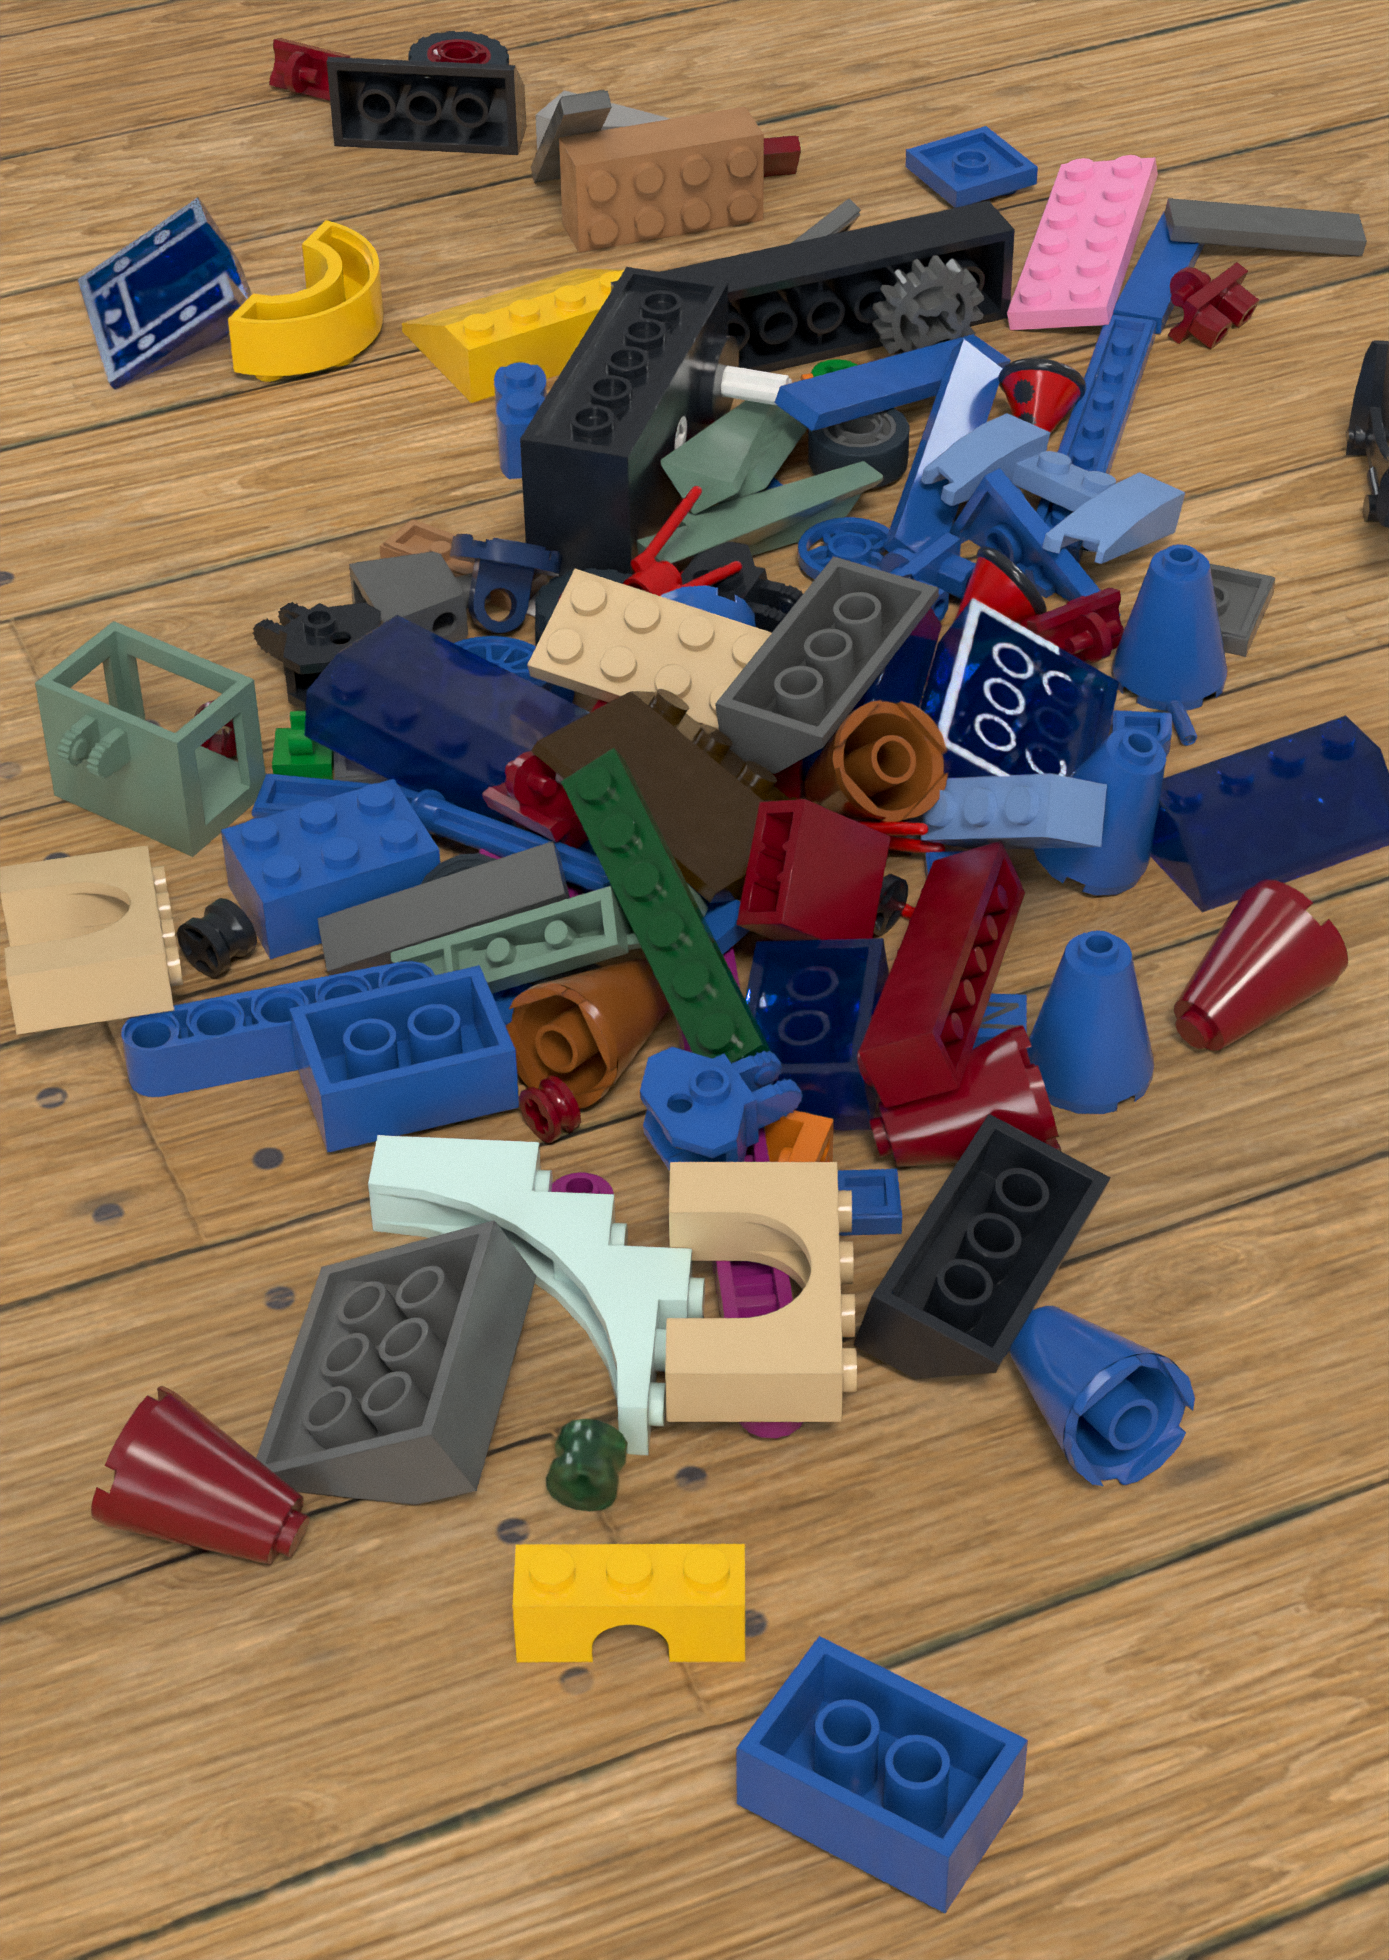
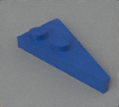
(1007, 522)

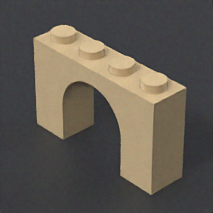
(88, 939)
(780, 1362)

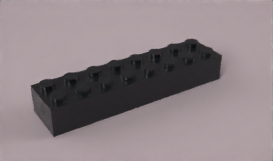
(819, 293)

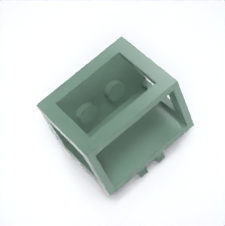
(136, 770)

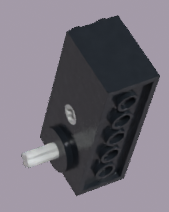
(630, 394)

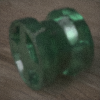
(587, 1465)

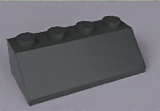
(819, 662)

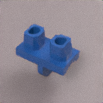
(936, 566)

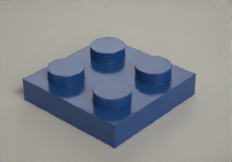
(971, 167)

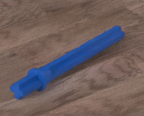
(499, 838)

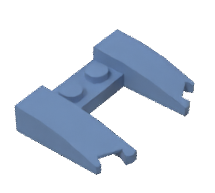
(1105, 513)

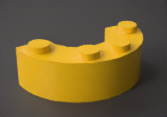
(318, 325)

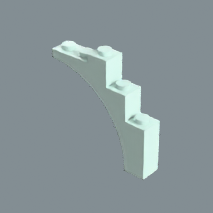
(565, 1238)

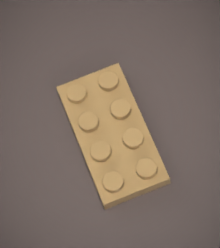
(627, 640)

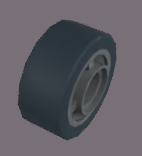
(875, 438)

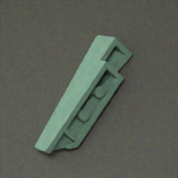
(734, 454)
(770, 516)
(536, 941)

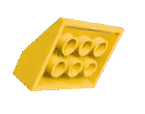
(524, 324)

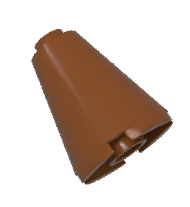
(880, 764)
(586, 1026)

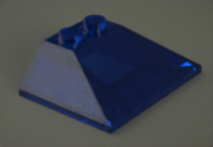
(163, 295)

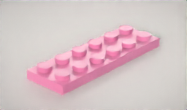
(1083, 244)

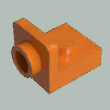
(800, 1138)

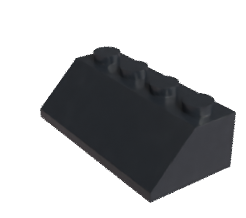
(426, 105)
(980, 1256)

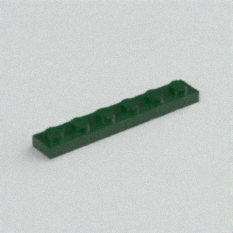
(663, 911)

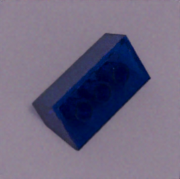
(1273, 812)

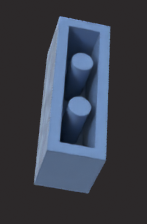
(1019, 811)

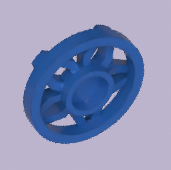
(843, 540)

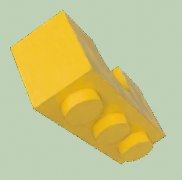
(579, 1590)

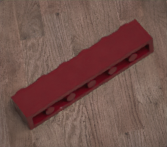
(942, 977)

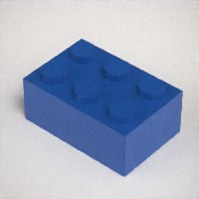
(324, 861)
(404, 1058)
(881, 1773)

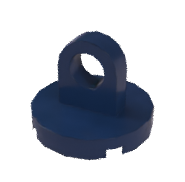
(502, 566)

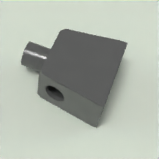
(417, 589)

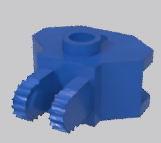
(711, 1104)

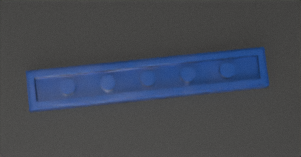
(874, 385)
(958, 409)

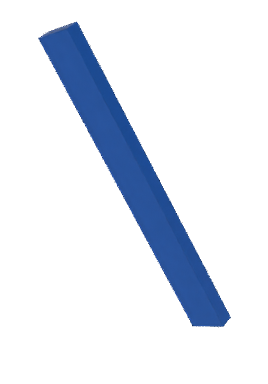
(1103, 412)

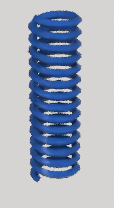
(1183, 720)

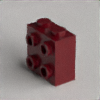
(812, 874)

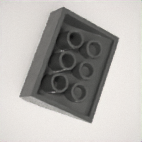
(401, 1370)

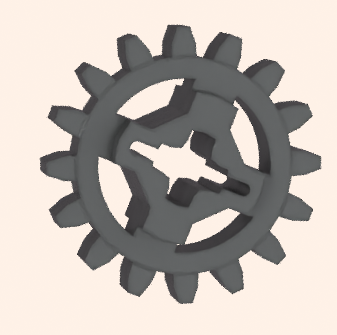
(927, 306)

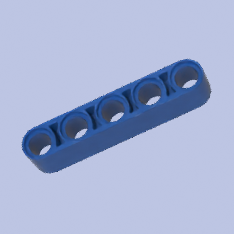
(236, 1033)

